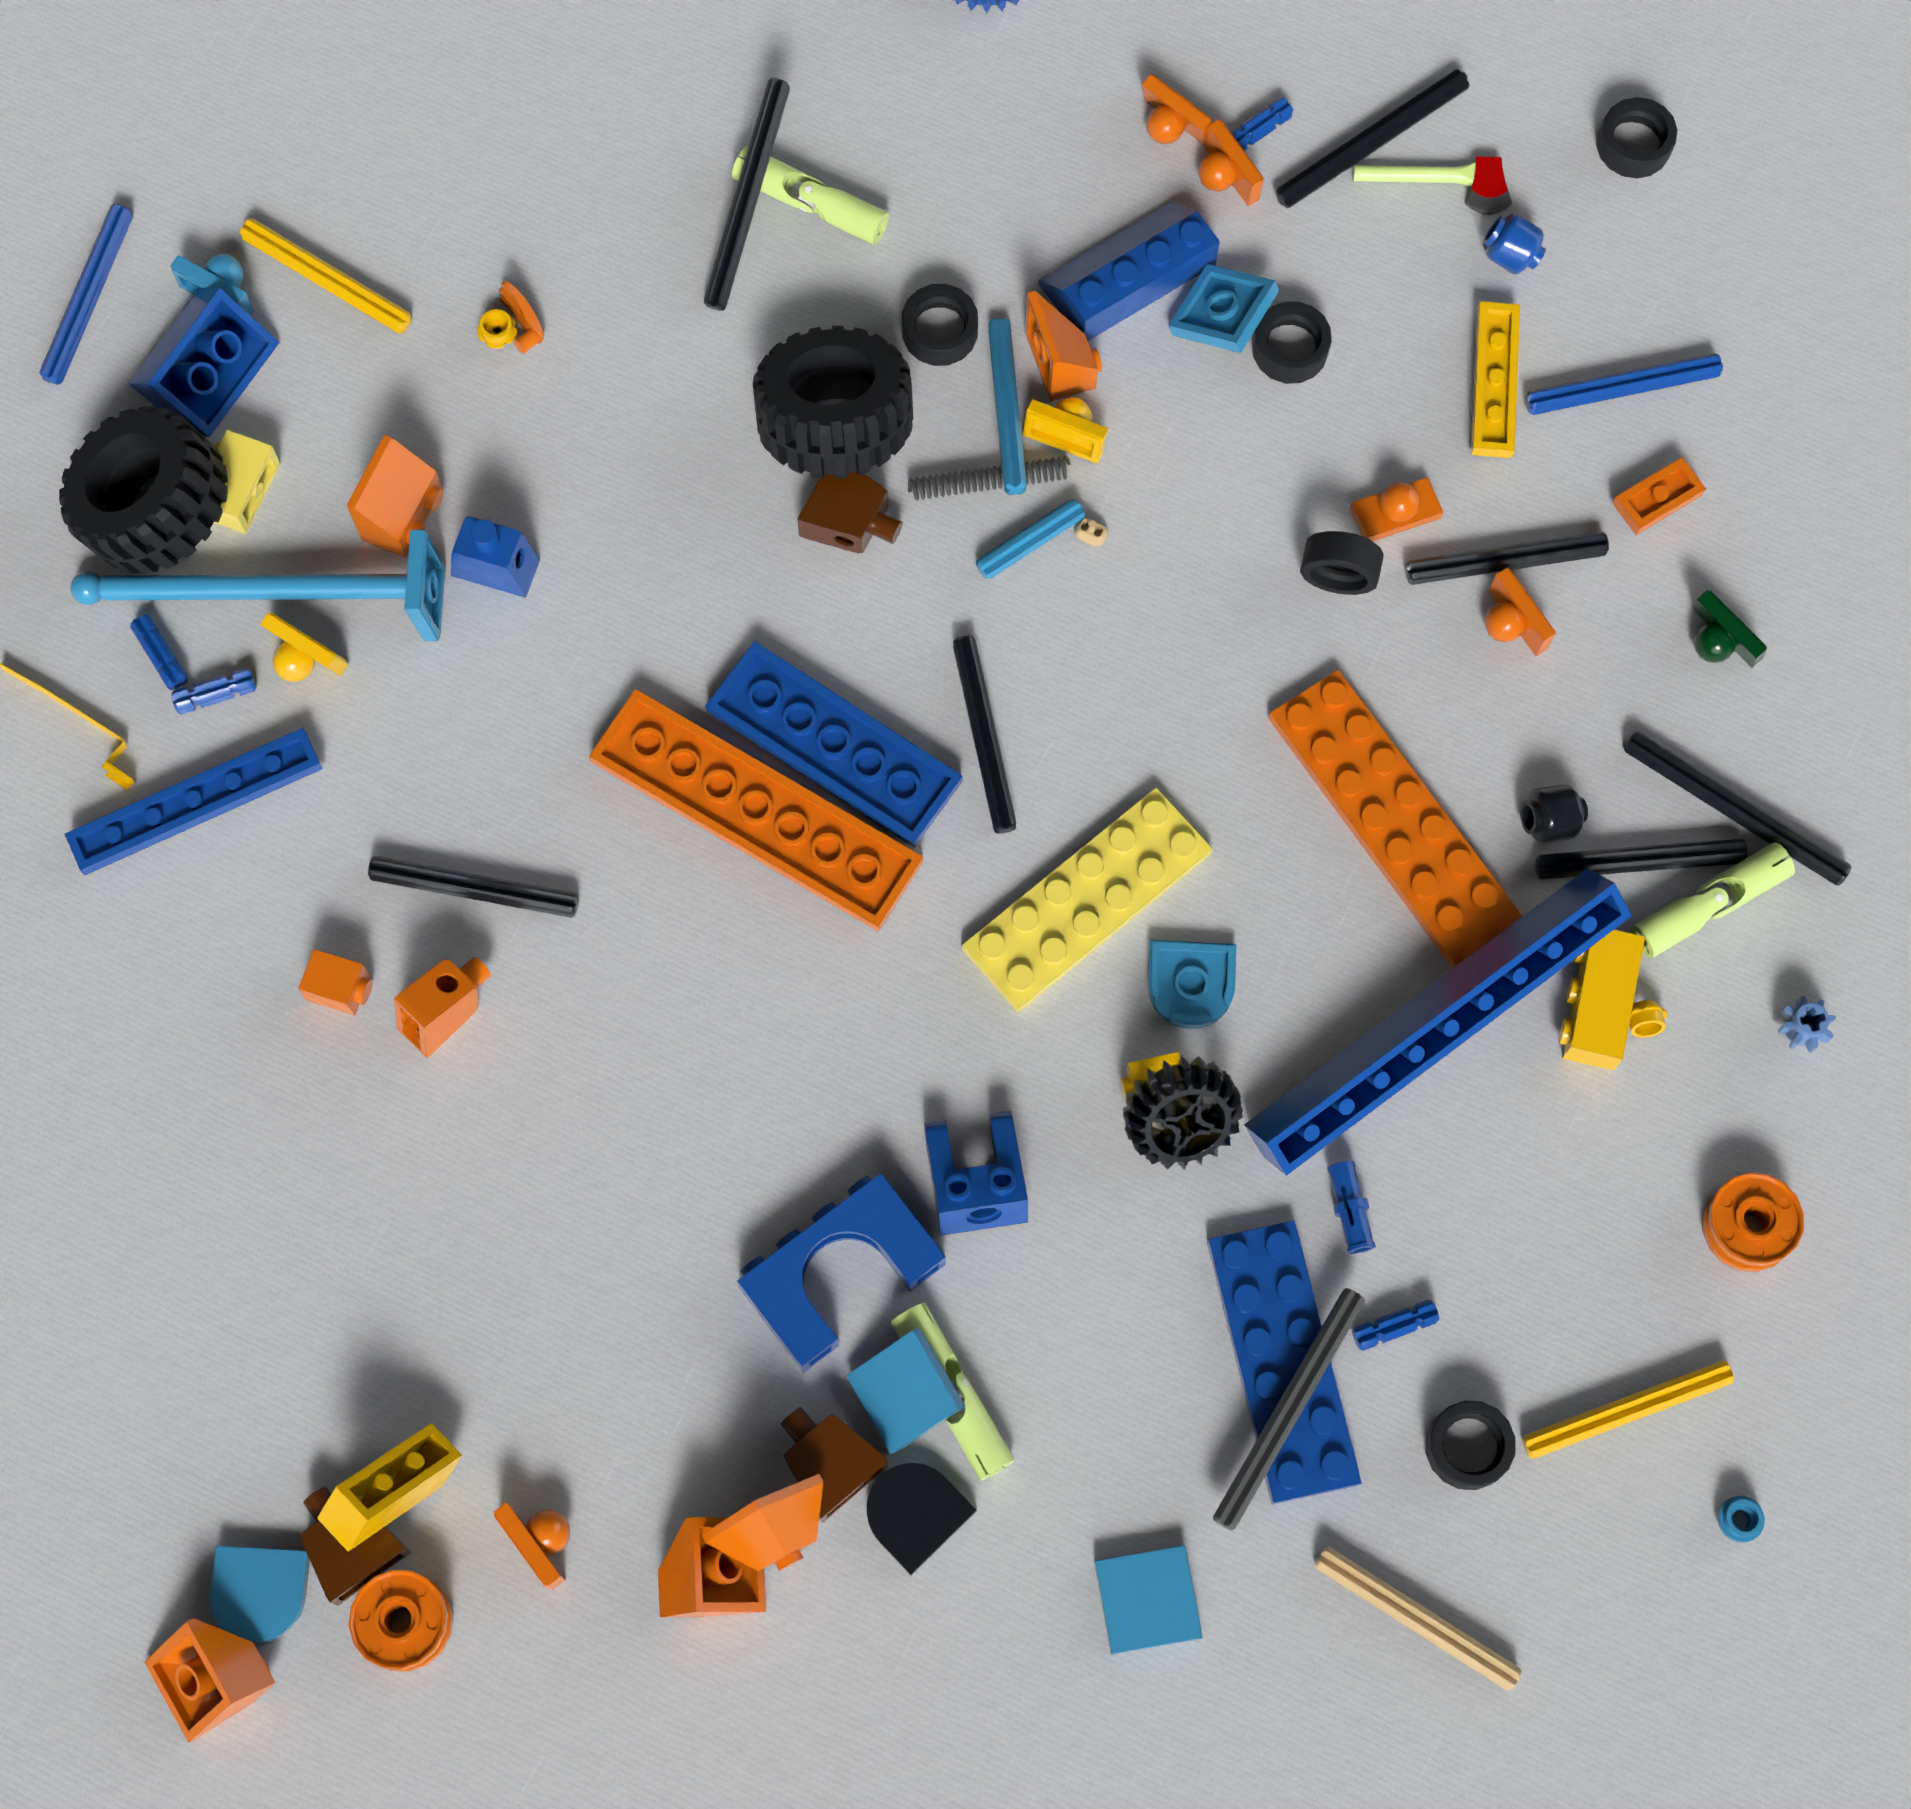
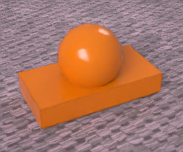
(1172, 114)
(1228, 165)
(1396, 509)
(1516, 615)
(543, 1535)

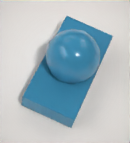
(219, 272)

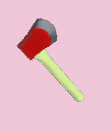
(1485, 176)

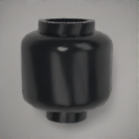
(1553, 813)

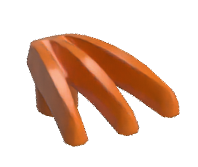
(523, 312)

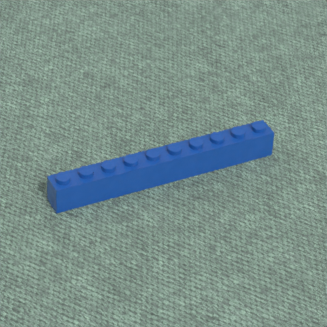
(1437, 1020)

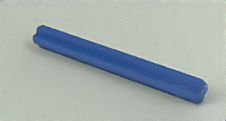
(86, 294)
(1623, 384)

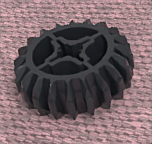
(1176, 1101)

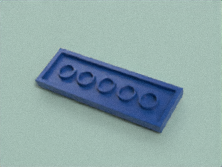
(834, 744)
(1271, 1330)

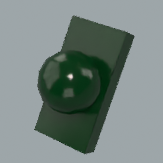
(1724, 633)

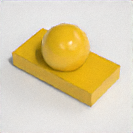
(1066, 428)
(296, 657)

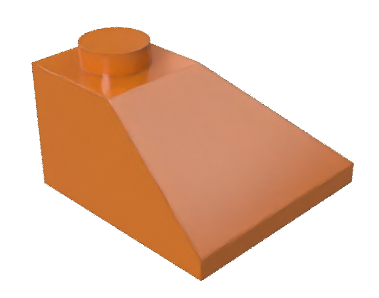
(1059, 350)
(772, 1527)
(705, 1581)
(207, 1676)

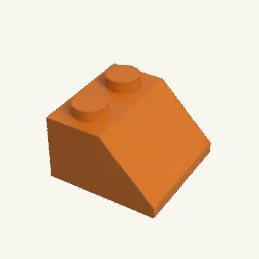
(394, 497)

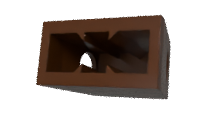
(848, 513)
(835, 1453)
(342, 1571)

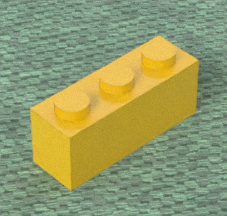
(1602, 1001)
(389, 1487)

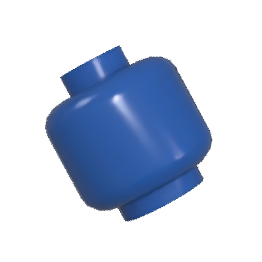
(1514, 243)

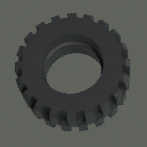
(835, 436)
(115, 467)

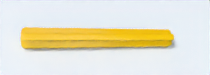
(326, 276)
(1627, 1409)

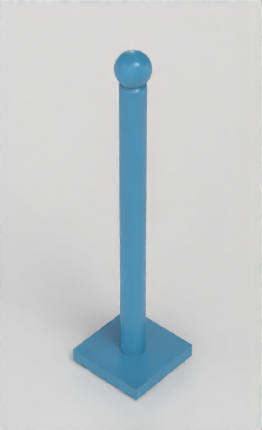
(420, 587)

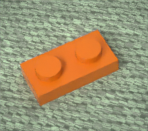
(1659, 496)

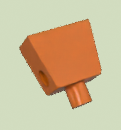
(439, 1003)

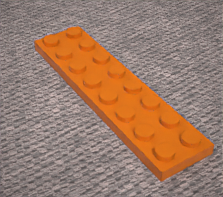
(756, 810)
(1395, 818)

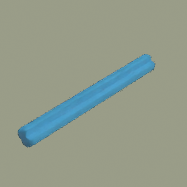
(1007, 406)

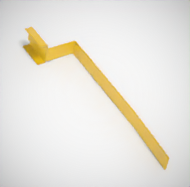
(113, 772)

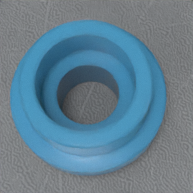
(1750, 1509)

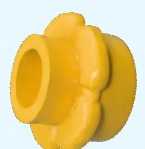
(496, 319)
(1647, 1019)

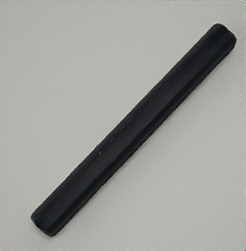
(1510, 557)
(984, 734)
(1641, 858)
(473, 886)

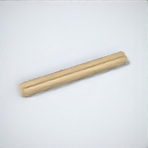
(1418, 1618)

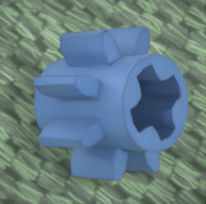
(1810, 1014)

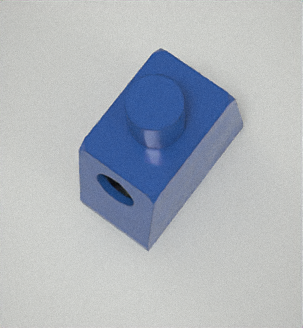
(488, 554)

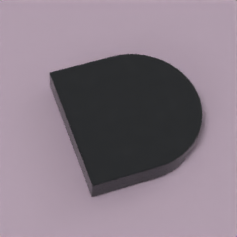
(915, 1513)

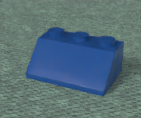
(205, 360)

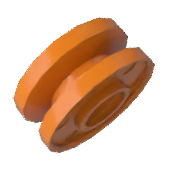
(1775, 1208)
(373, 1613)

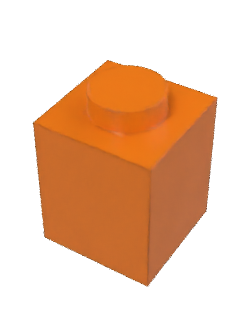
(335, 982)

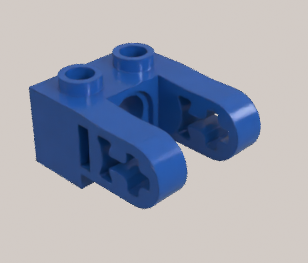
(980, 1194)

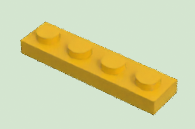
(1495, 380)

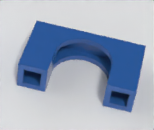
(868, 1215)

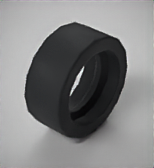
(1638, 111)
(939, 297)
(1295, 314)
(1341, 562)
(1498, 1425)

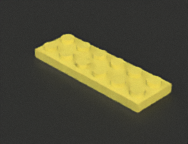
(1086, 900)

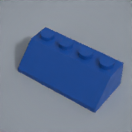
(1132, 269)

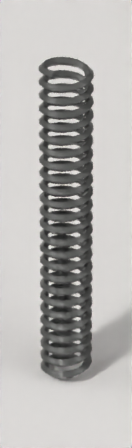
(952, 479)

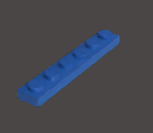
(193, 801)

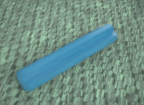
(1030, 538)

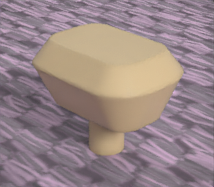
(1091, 532)

